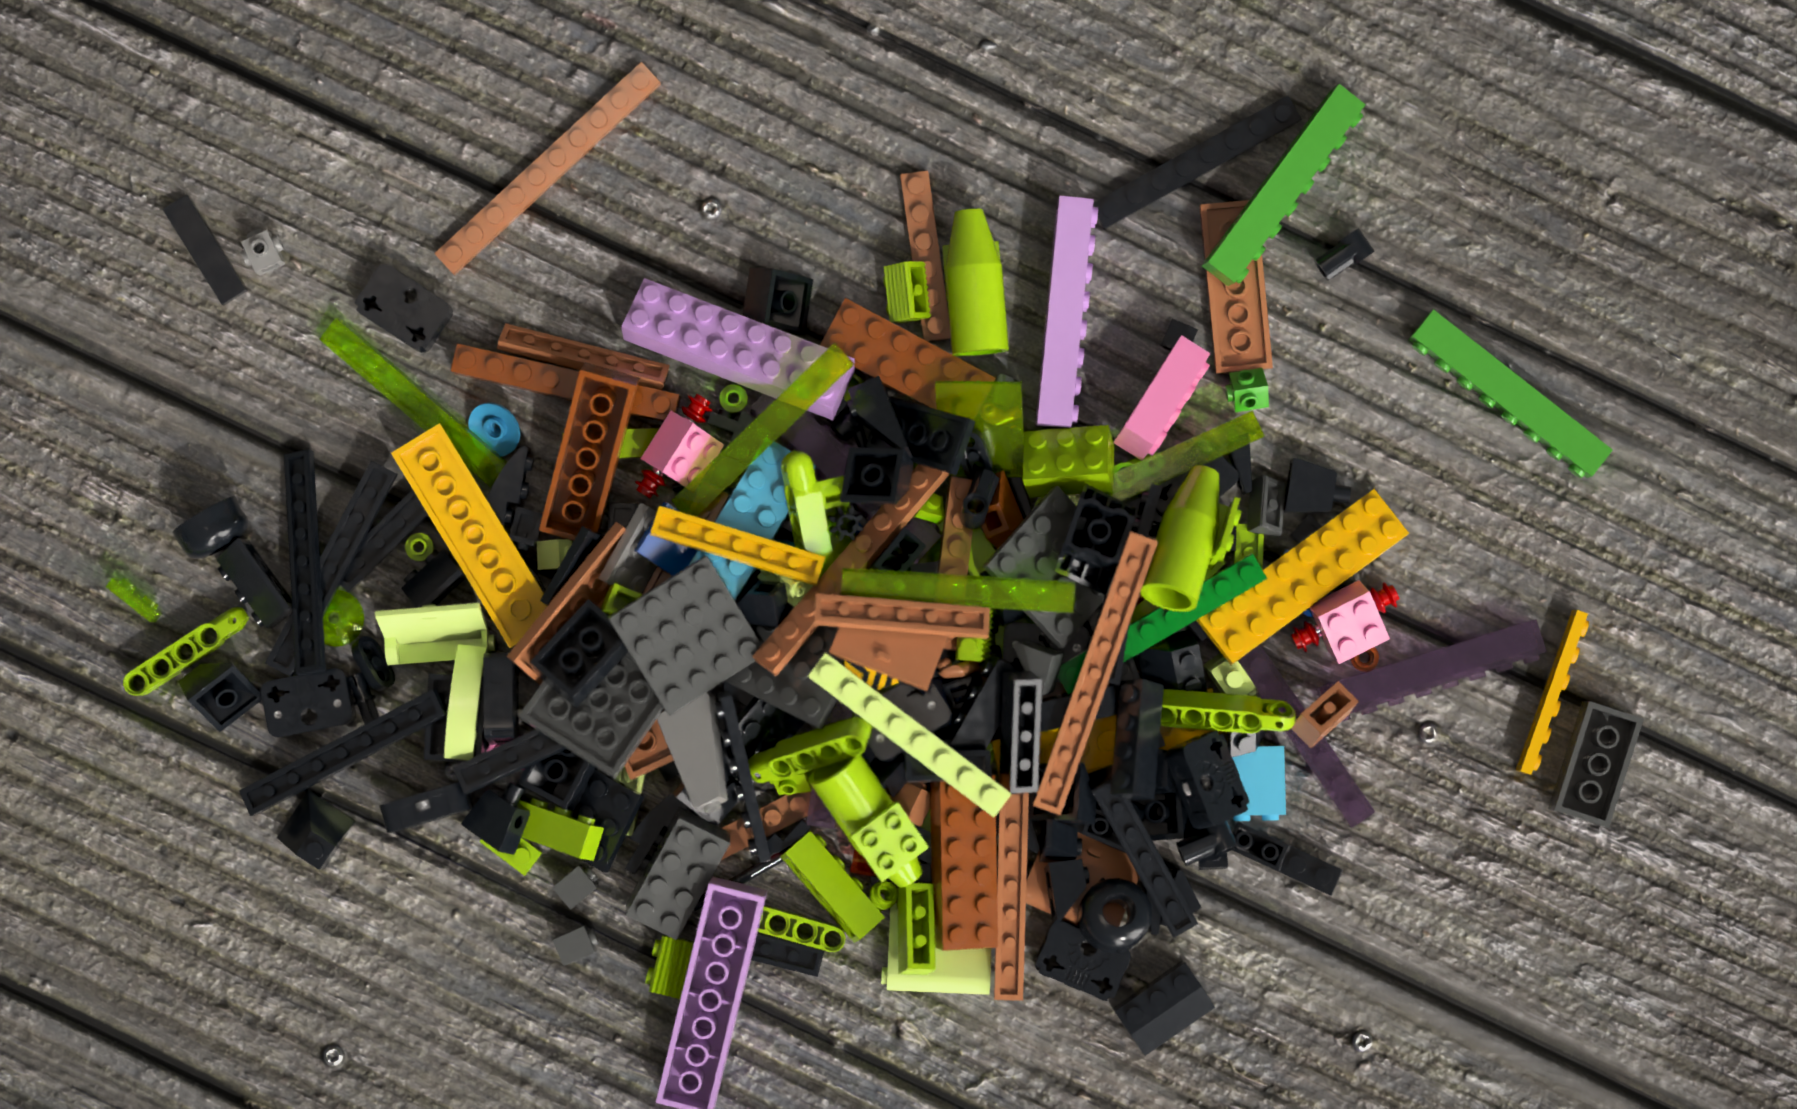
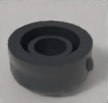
(212, 529)
(1098, 930)

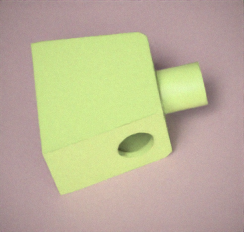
(1229, 678)

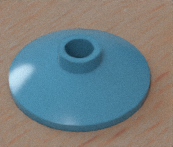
(484, 423)

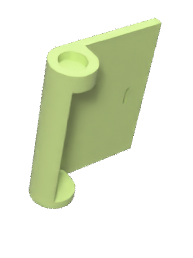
(432, 632)
(956, 970)

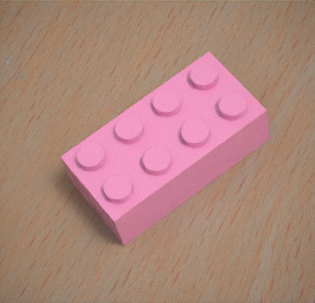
(1163, 399)

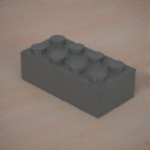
(1595, 763)
(677, 873)

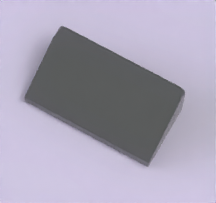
(1266, 506)

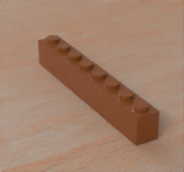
(549, 380)

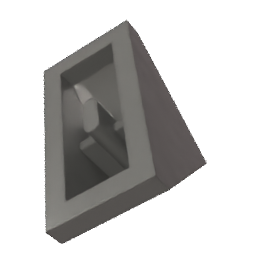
(1041, 661)

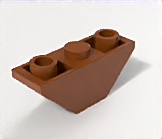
(1002, 514)

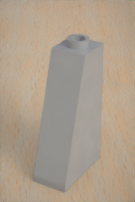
(697, 751)

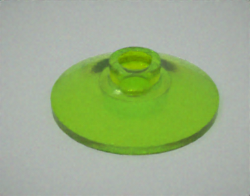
(350, 620)

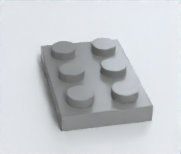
(625, 565)

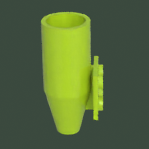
(974, 287)
(1190, 540)
(870, 819)

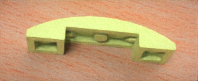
(464, 703)

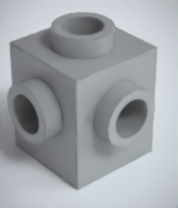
(271, 256)

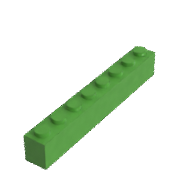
(1283, 186)
(1510, 394)

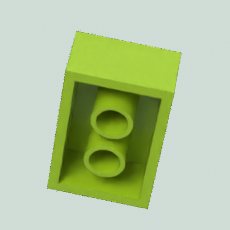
(1068, 460)

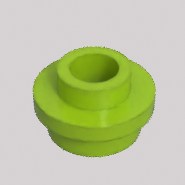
(742, 402)
(428, 546)
(889, 891)

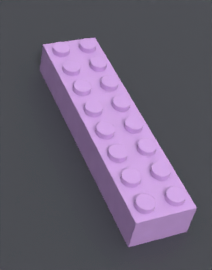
(1064, 313)
(725, 344)
(711, 995)

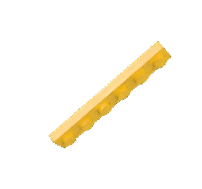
(737, 545)
(1557, 681)

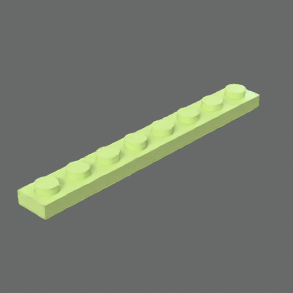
(909, 735)

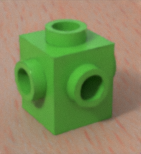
(1248, 390)

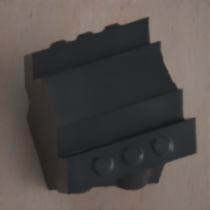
(1095, 539)

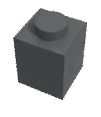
(576, 885)
(576, 944)

